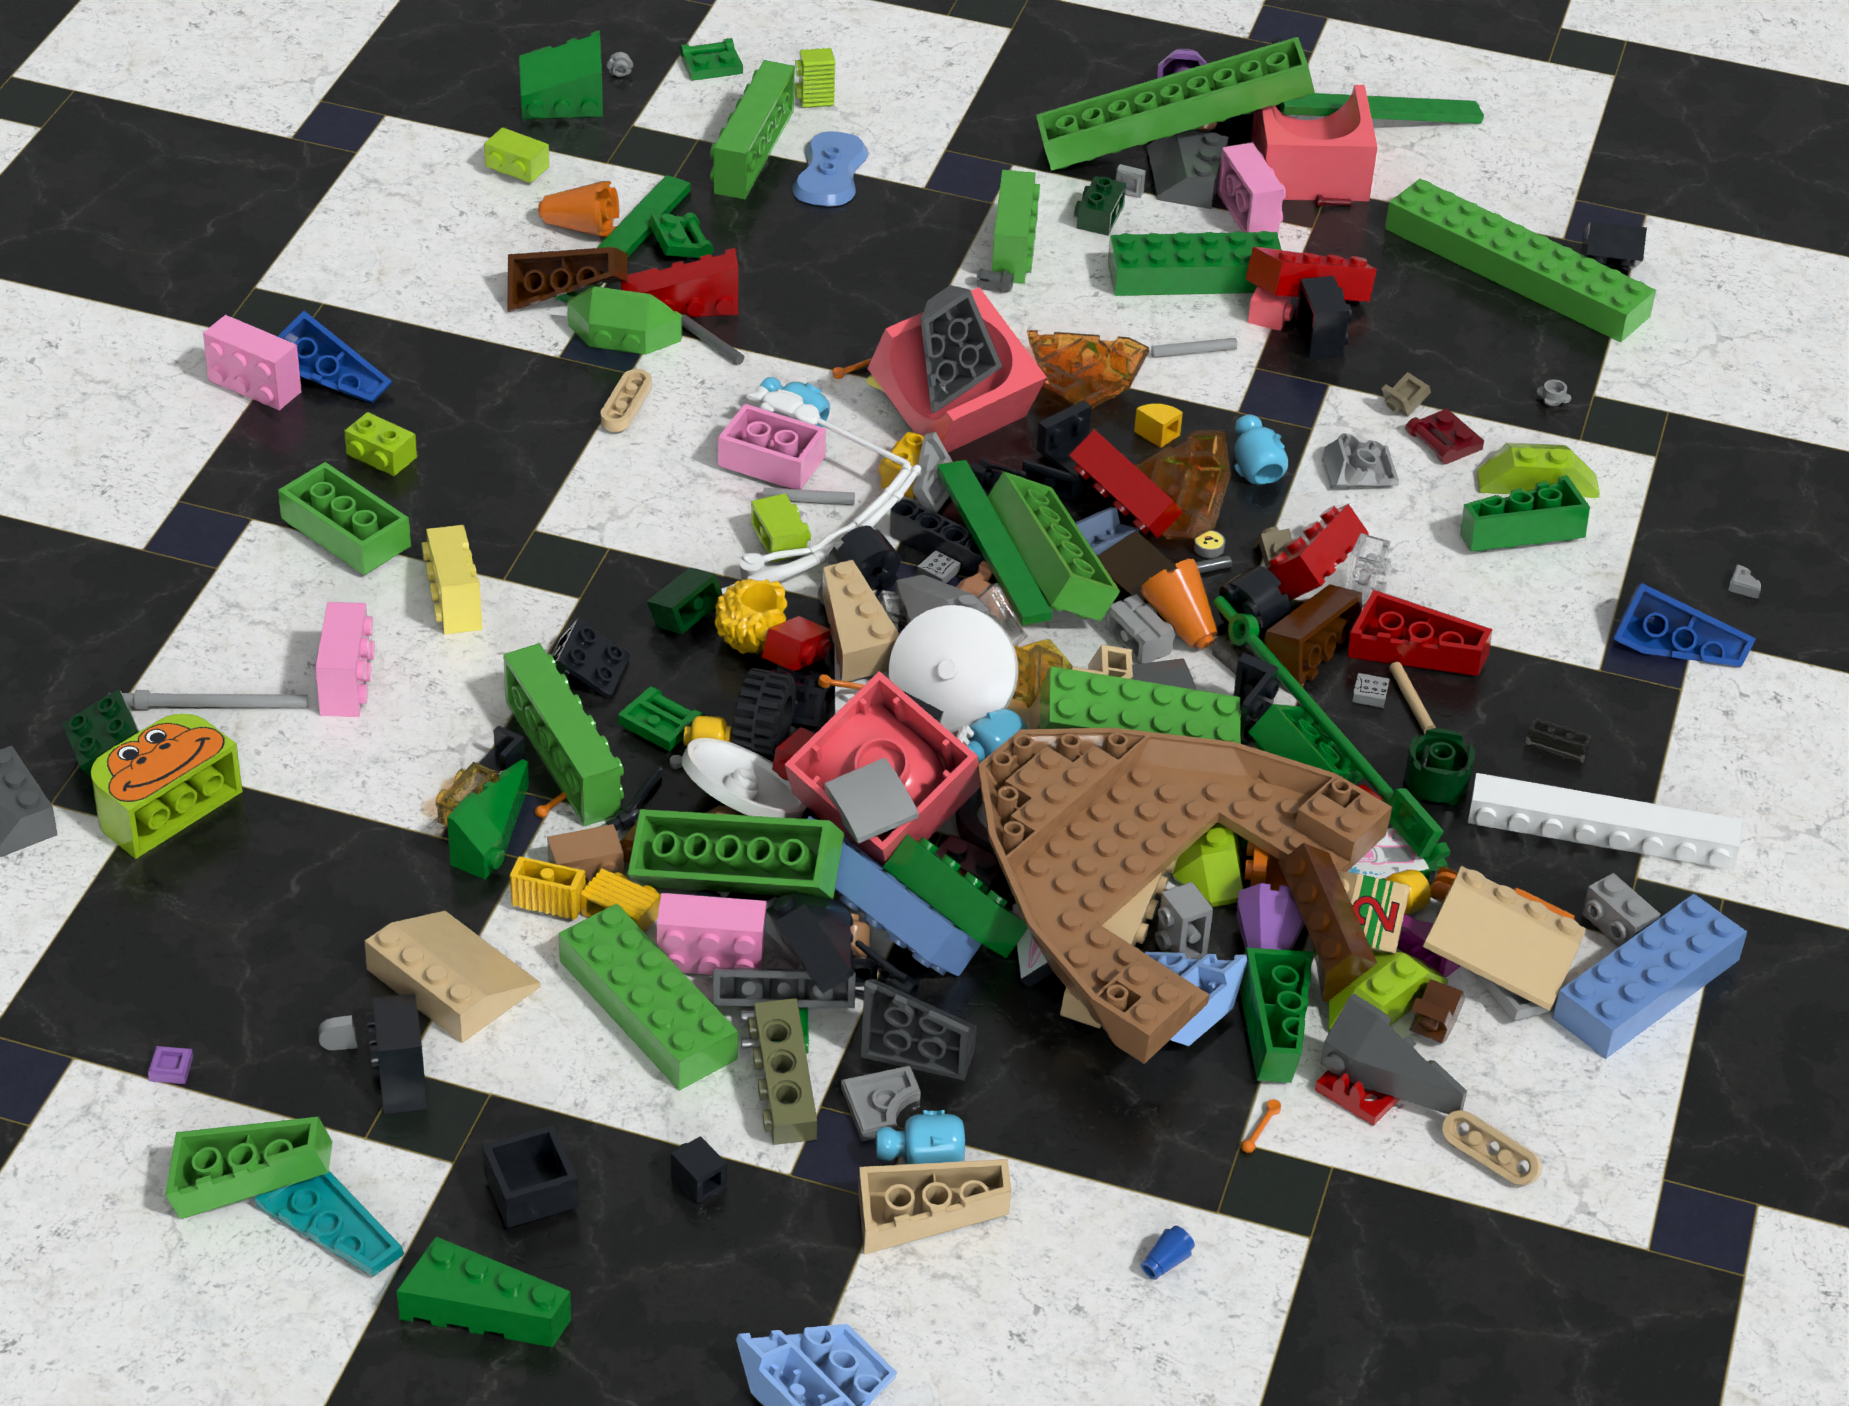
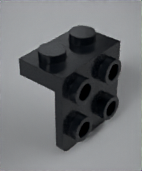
(1257, 688)

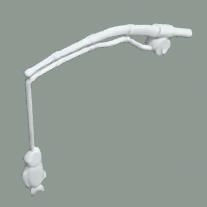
(791, 405)

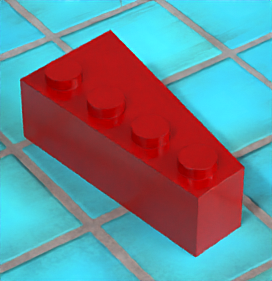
(1281, 272)
(1417, 636)

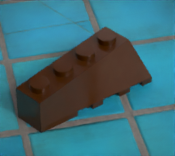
(553, 273)
(1314, 630)
(1335, 931)

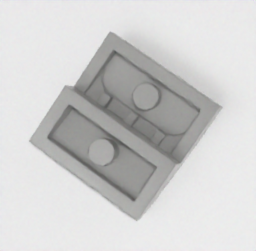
(871, 800)

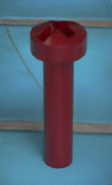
(1319, 201)

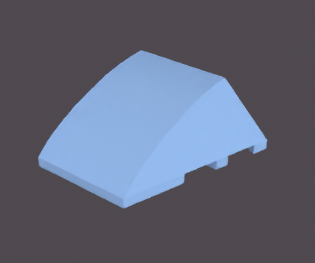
(1213, 976)
(814, 1367)

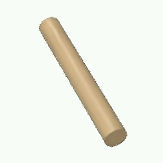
(1411, 696)

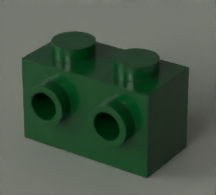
(1100, 205)
(685, 600)

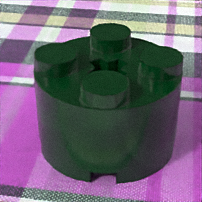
(1439, 766)

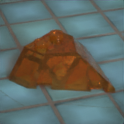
(1086, 367)
(1194, 478)

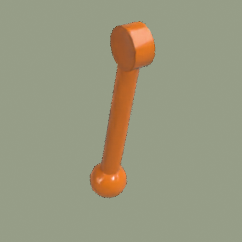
(839, 372)
(825, 682)
(542, 811)
(1273, 1108)

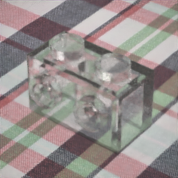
(1368, 566)

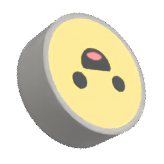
(1209, 544)

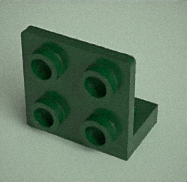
(99, 729)

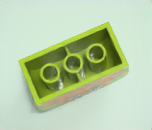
(163, 781)

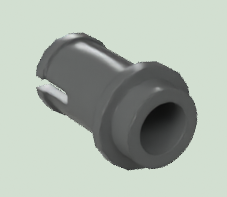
(995, 279)

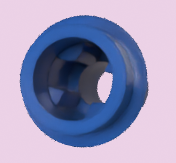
(1168, 1251)

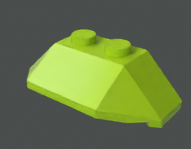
(1528, 464)
(1213, 866)
(1388, 985)

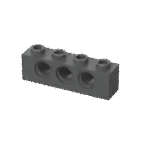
(757, 985)

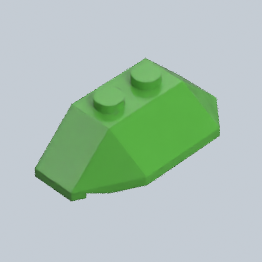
(623, 320)

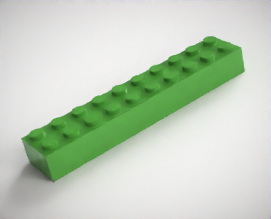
(1175, 103)
(1520, 260)

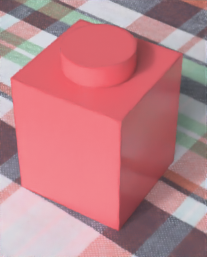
(1269, 310)

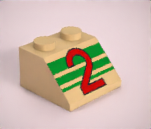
(1378, 907)

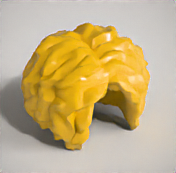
(749, 612)

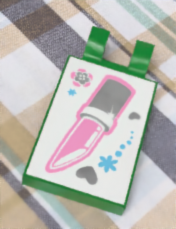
(1395, 855)

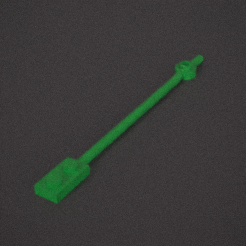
(1407, 814)

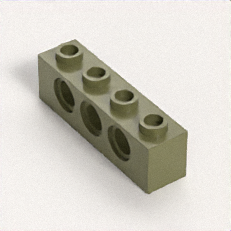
(786, 1121)

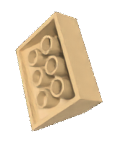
(1505, 937)
(450, 969)

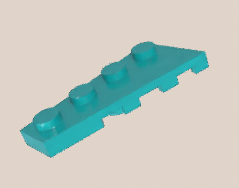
(334, 1219)

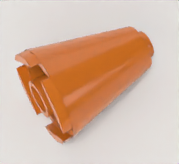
(582, 208)
(1183, 603)

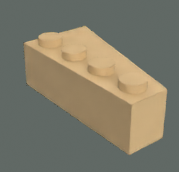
(858, 622)
(929, 1199)

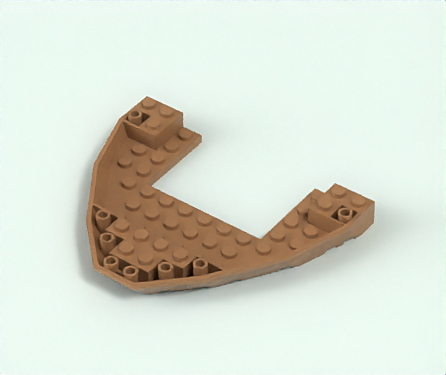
(1105, 810)

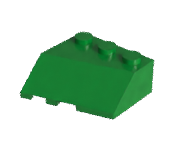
(562, 80)
(1296, 736)

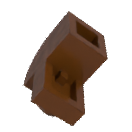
(1437, 1011)

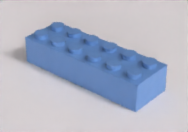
(901, 912)
(1649, 975)

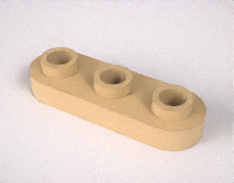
(626, 400)
(1477, 1143)

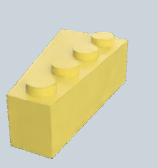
(454, 579)

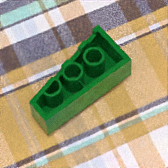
(1526, 517)

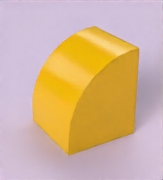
(1158, 423)

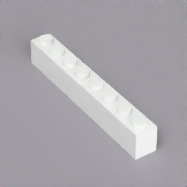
(1605, 821)

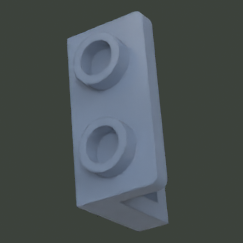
(1104, 529)

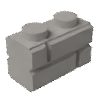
(1140, 629)

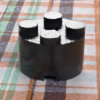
(871, 554)
(1257, 594)

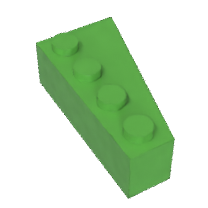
(243, 1161)

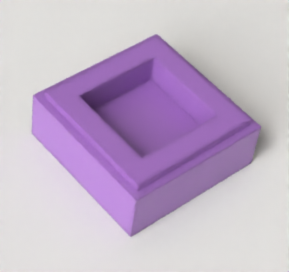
(170, 1065)

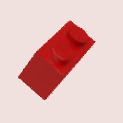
(797, 643)

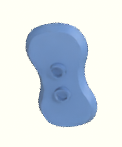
(830, 169)

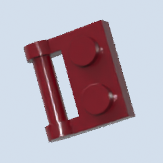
(1445, 435)

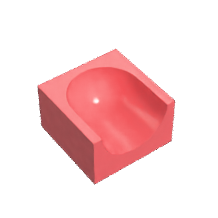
(1320, 155)
(986, 407)
(888, 725)

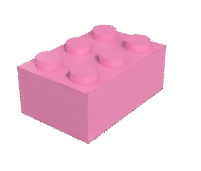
(1250, 189)
(252, 362)
(772, 447)
(344, 659)
(711, 932)

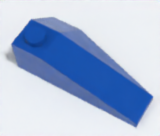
(332, 362)
(1670, 628)

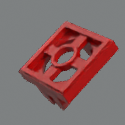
(1353, 1098)

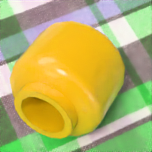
(708, 728)
(1419, 891)

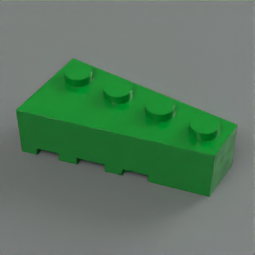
(956, 895)
(1275, 1009)
(484, 1295)

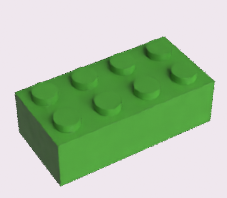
(1016, 224)
(344, 518)

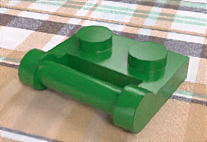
(711, 60)
(673, 239)
(657, 718)

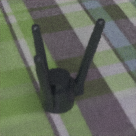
(988, 474)
(896, 978)

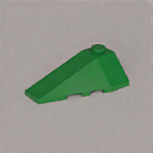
(485, 821)

